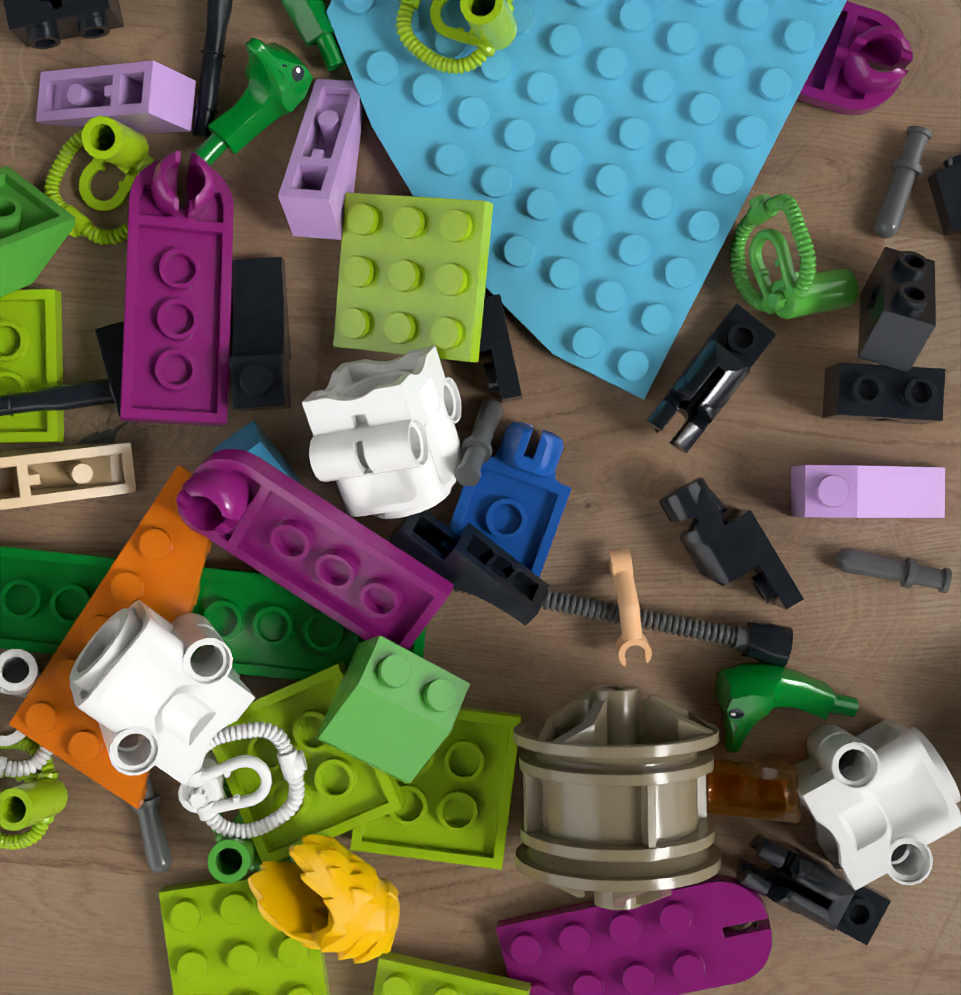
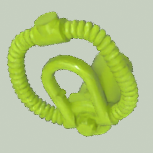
(491, 30)
(106, 142)
(30, 802)

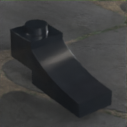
(260, 335)
(472, 564)

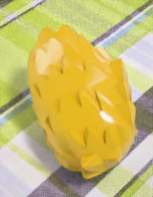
(329, 900)

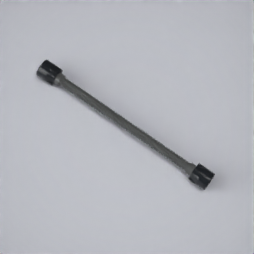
(761, 641)

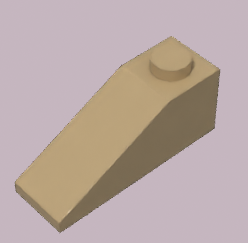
(65, 473)

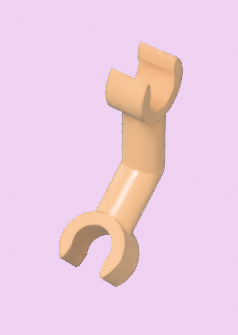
(629, 610)

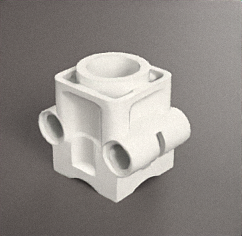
(387, 434)
(156, 692)
(877, 800)

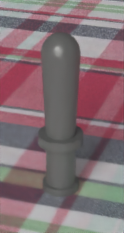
(906, 169)
(478, 447)
(907, 572)
(153, 834)

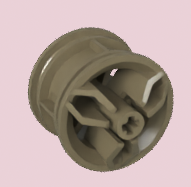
(617, 798)

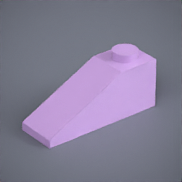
(134, 93)
(323, 161)
(867, 491)

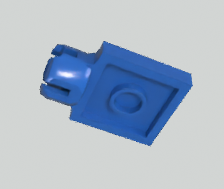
(517, 497)

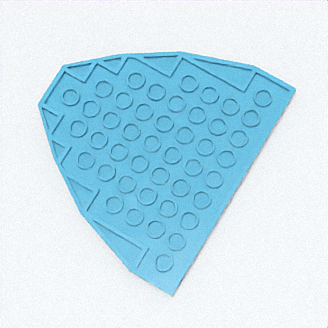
(603, 142)

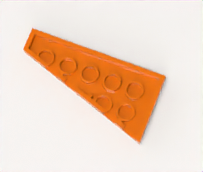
(164, 572)

